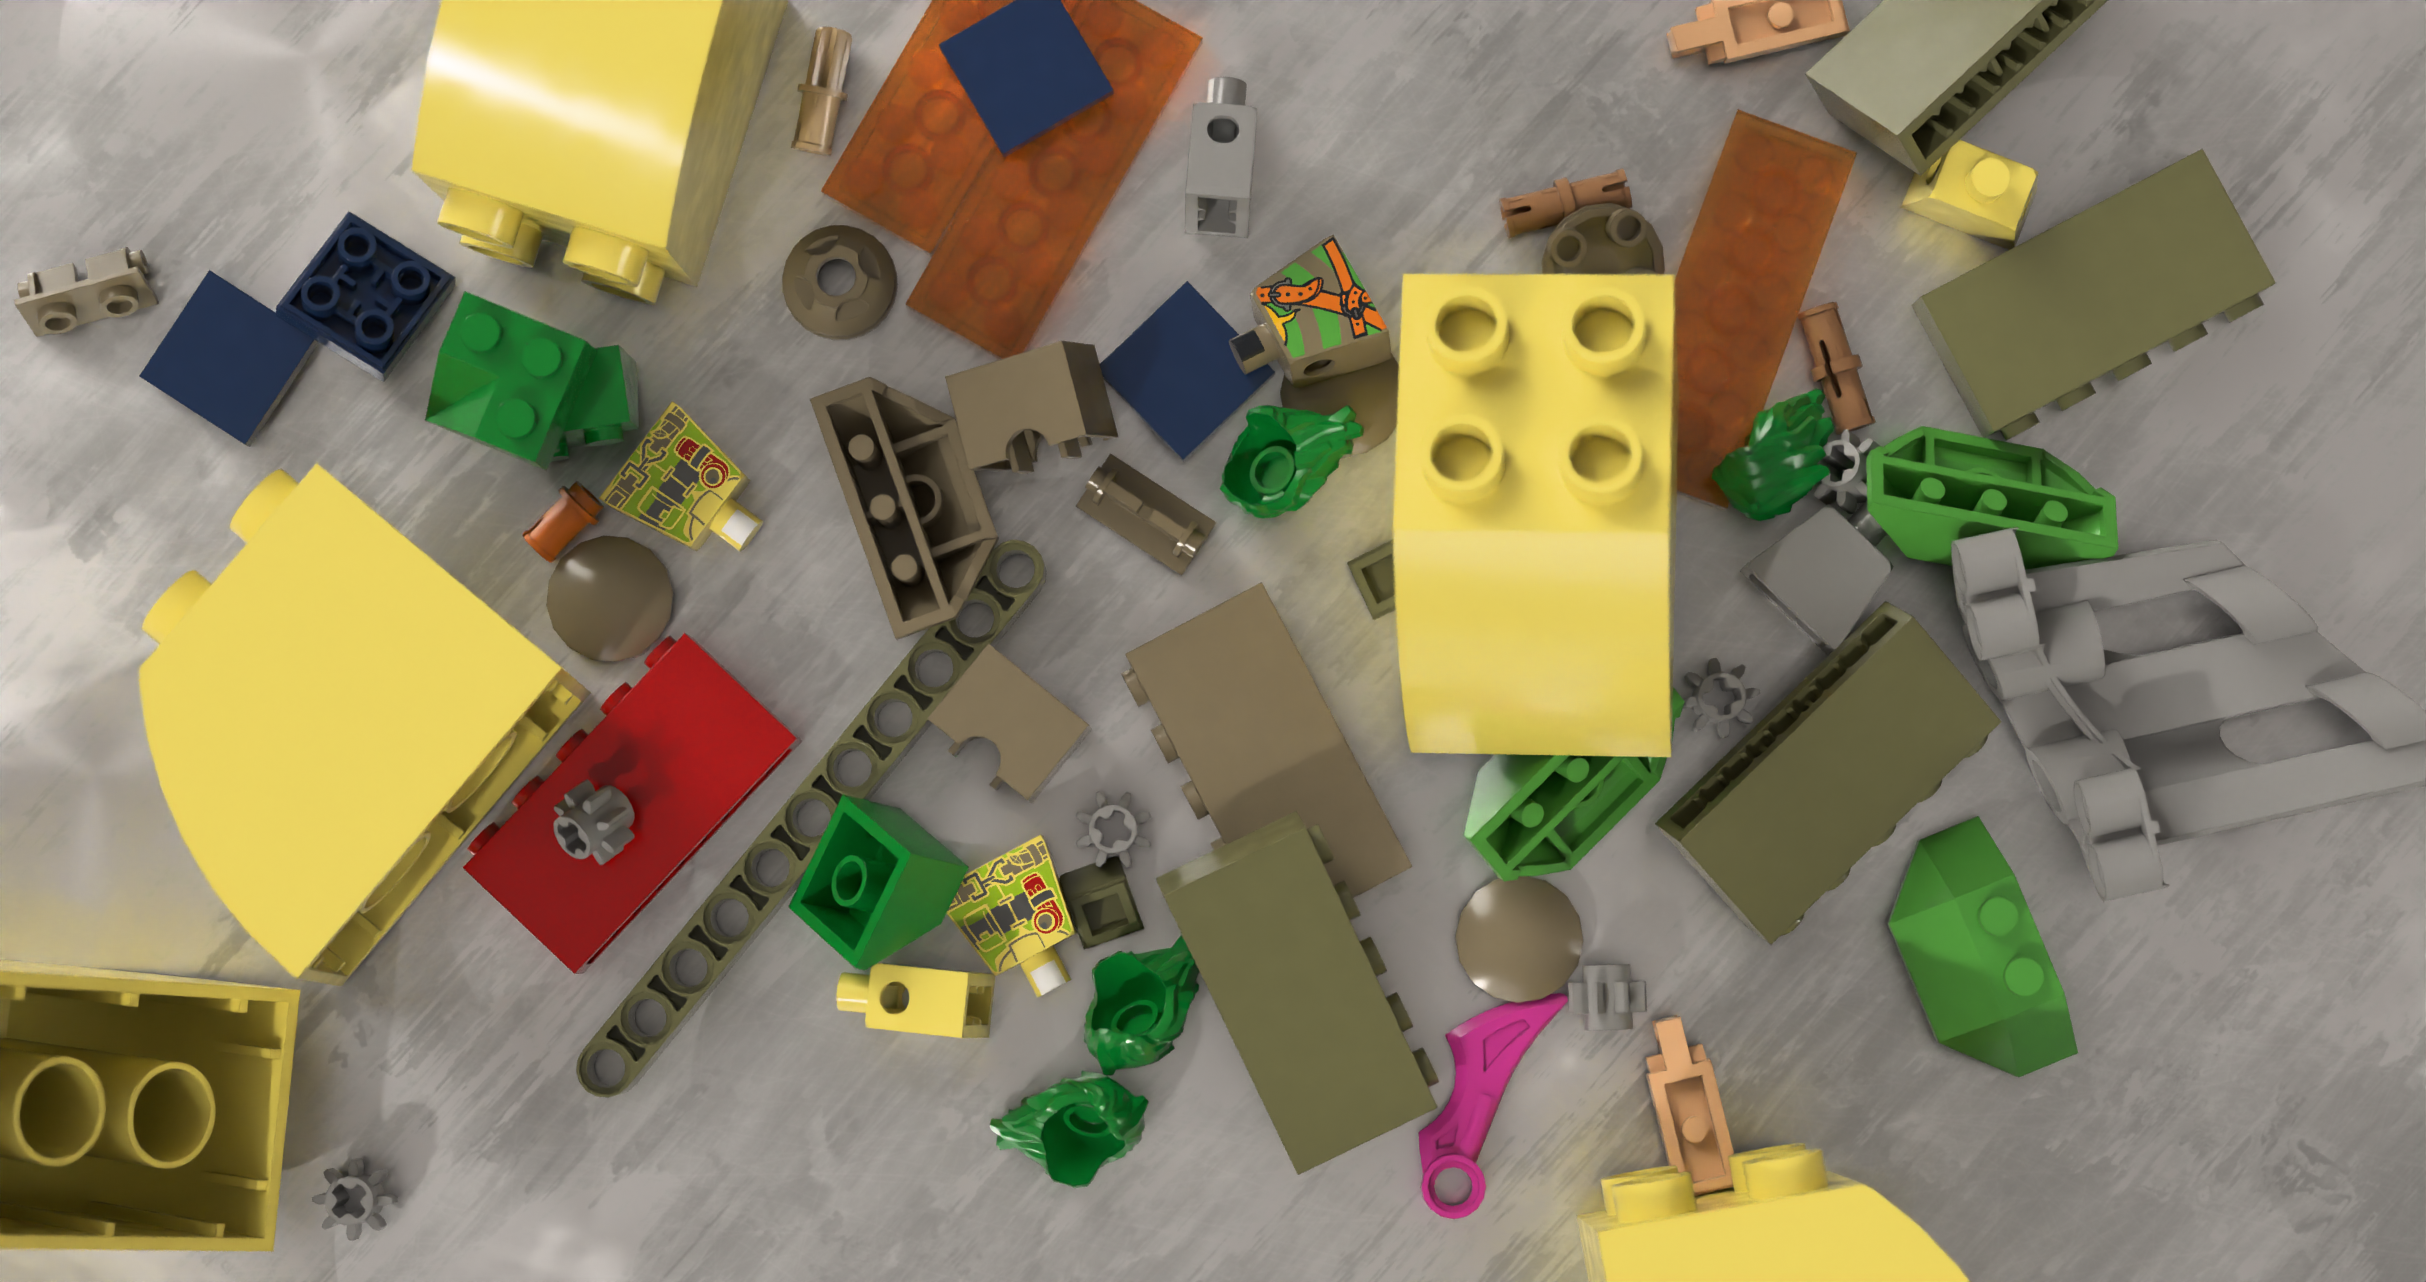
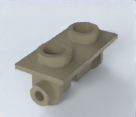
(58, 302)
(1145, 514)

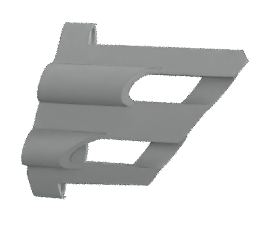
(2135, 740)

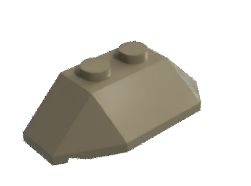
(908, 499)

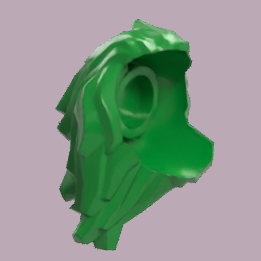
(1286, 457)
(1779, 459)
(1139, 1006)
(1074, 1127)

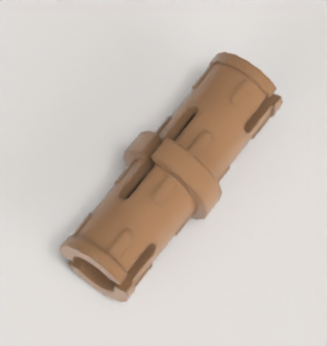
(1553, 204)
(1836, 368)

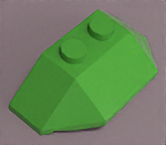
(1960, 485)
(1552, 809)
(1979, 954)

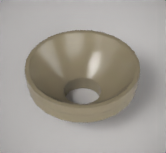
(858, 309)

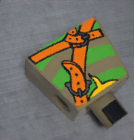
(1313, 320)

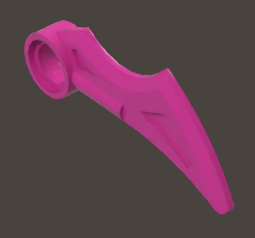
(1484, 1058)

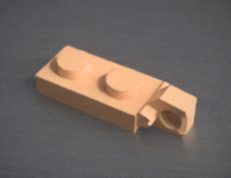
(1754, 28)
(1689, 1108)

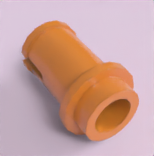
(563, 521)

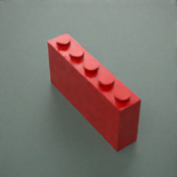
(686, 757)

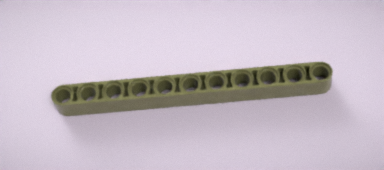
(784, 834)

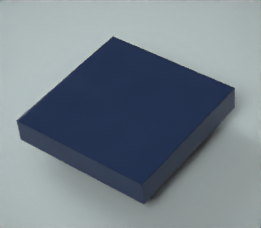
(1026, 71)
(365, 296)
(229, 358)
(1182, 372)

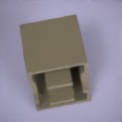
(1030, 396)
(1017, 715)

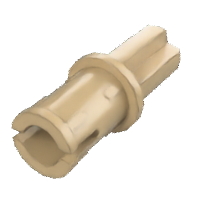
(822, 91)

